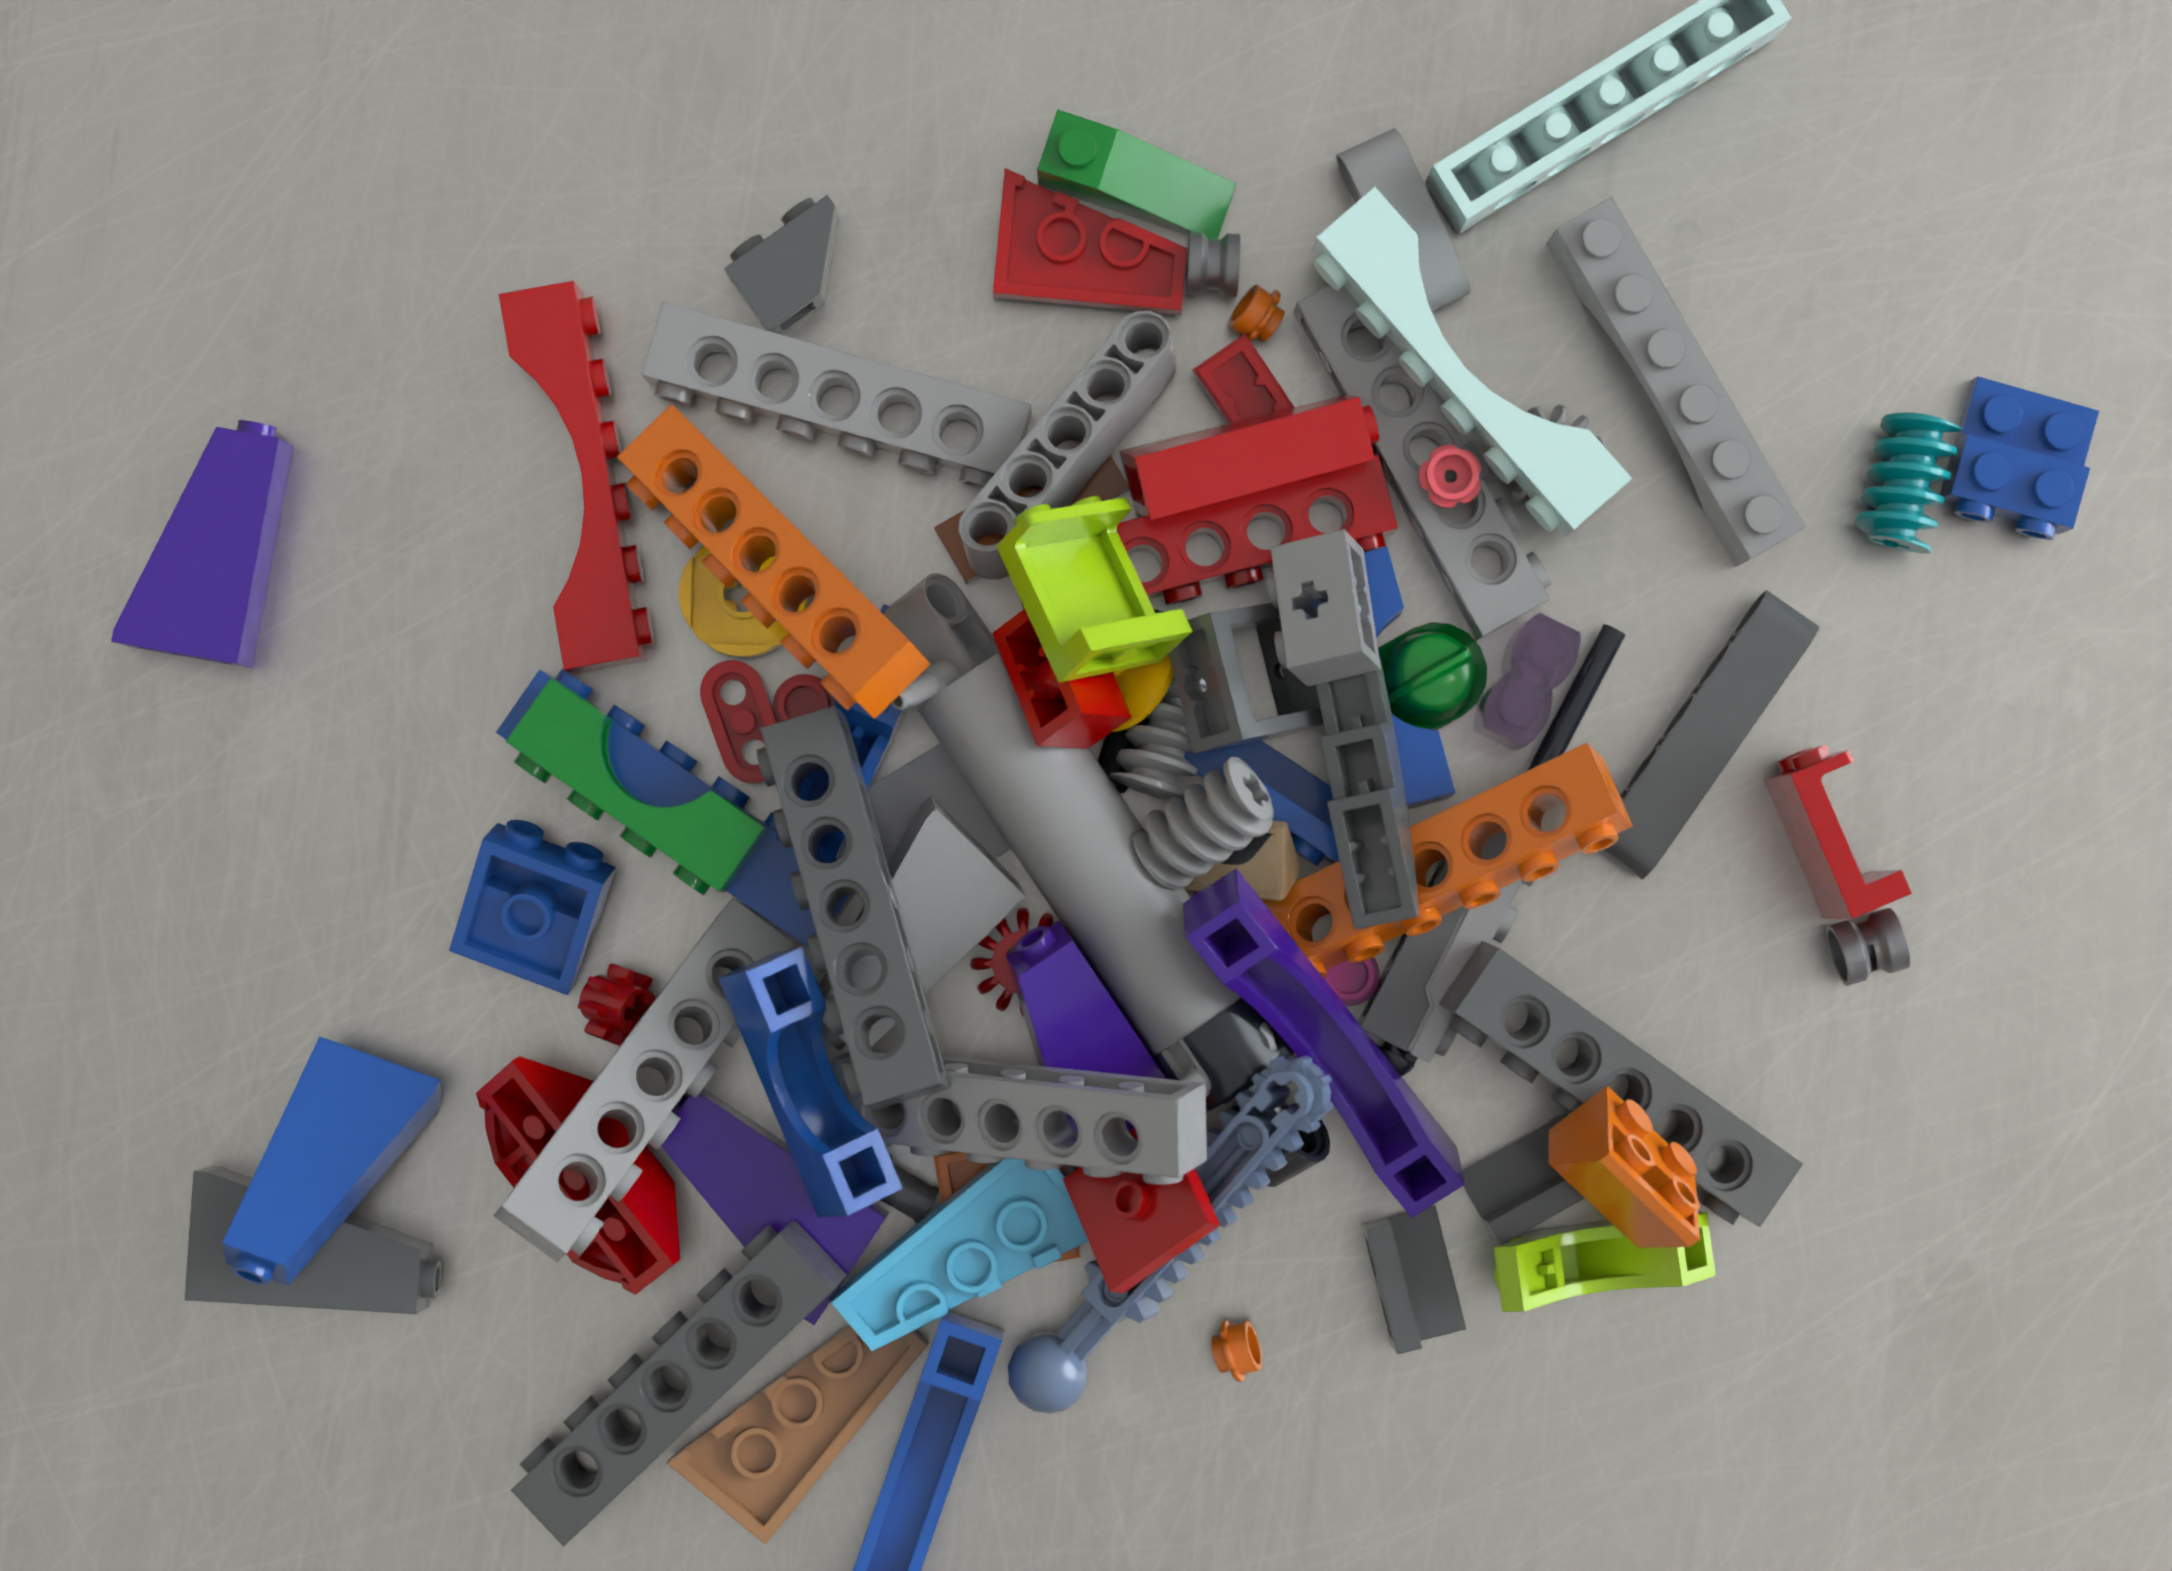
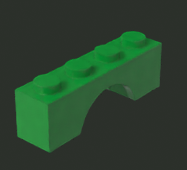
(571, 741)

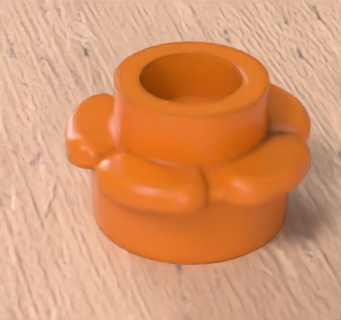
(1257, 314)
(1237, 1349)

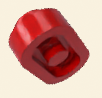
(737, 724)

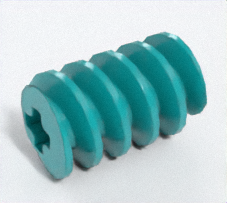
(1905, 480)

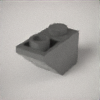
(790, 269)

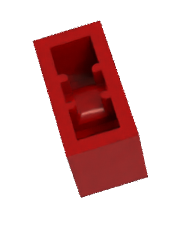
(1058, 713)

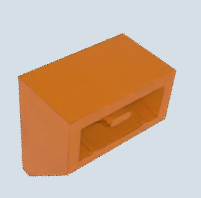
(1628, 1171)

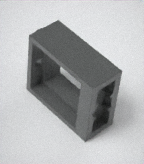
(1223, 712)

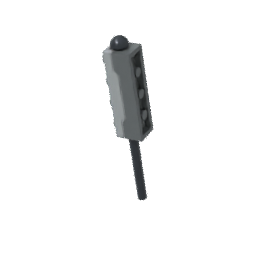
(1424, 966)

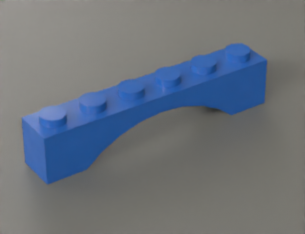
(930, 1445)

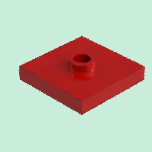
(1138, 1223)

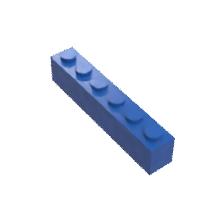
(666, 780)

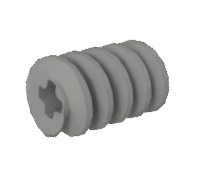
(1158, 750)
(1204, 825)

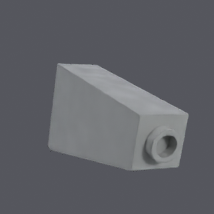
(948, 901)

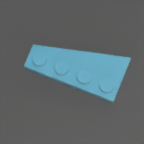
(963, 1249)

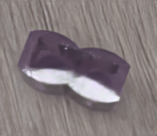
(1532, 665)

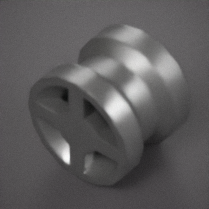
(1213, 264)

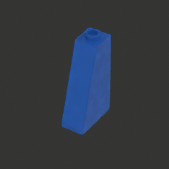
(326, 1154)

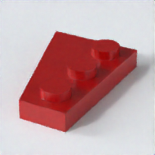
(1078, 256)

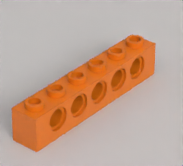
(880, 658)
(1459, 835)

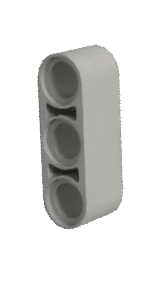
(1390, 168)

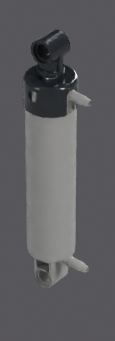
(1081, 855)

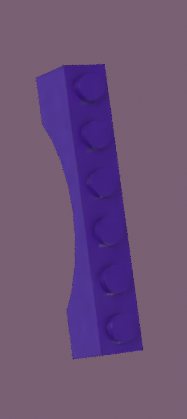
(1274, 976)

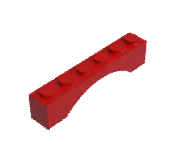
(598, 608)

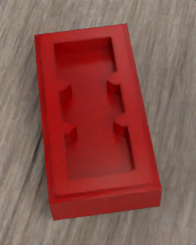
(1241, 382)

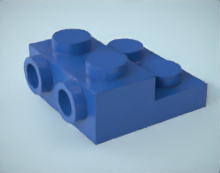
(2020, 459)
(532, 905)

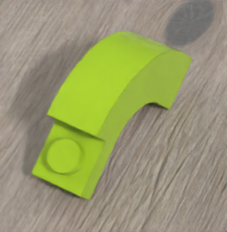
(1592, 1259)

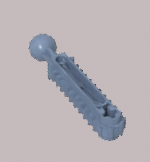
(1051, 1368)

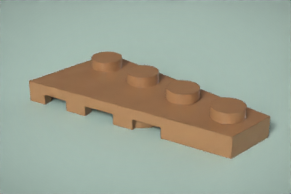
(790, 1432)

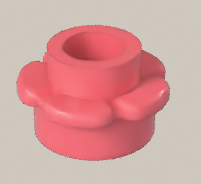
(1446, 459)

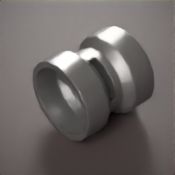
(1868, 946)

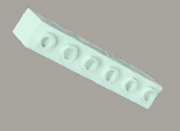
(1600, 105)

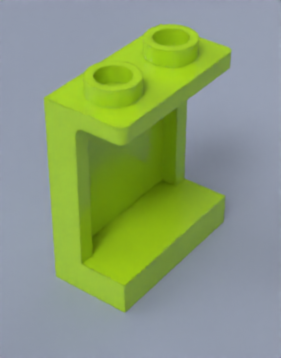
(1086, 591)

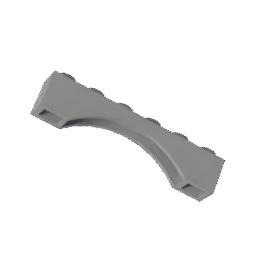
(1641, 318)

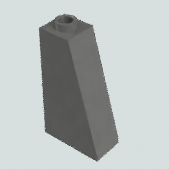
(355, 1270)

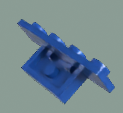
(1294, 793)

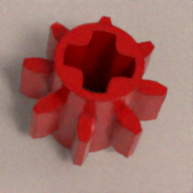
(615, 1003)

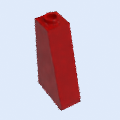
(1248, 456)

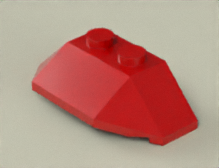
(638, 1233)

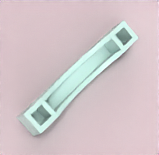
(1555, 464)

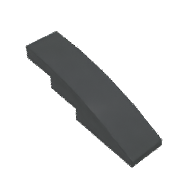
(1368, 800)

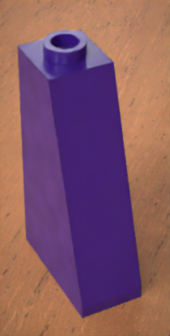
(216, 554)
(1071, 1012)
(755, 1182)

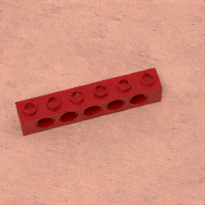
(1355, 490)

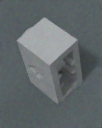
(1344, 634)

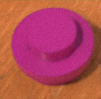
(1354, 981)

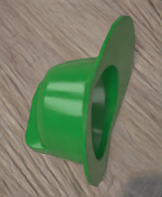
(1433, 674)

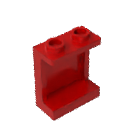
(1820, 840)

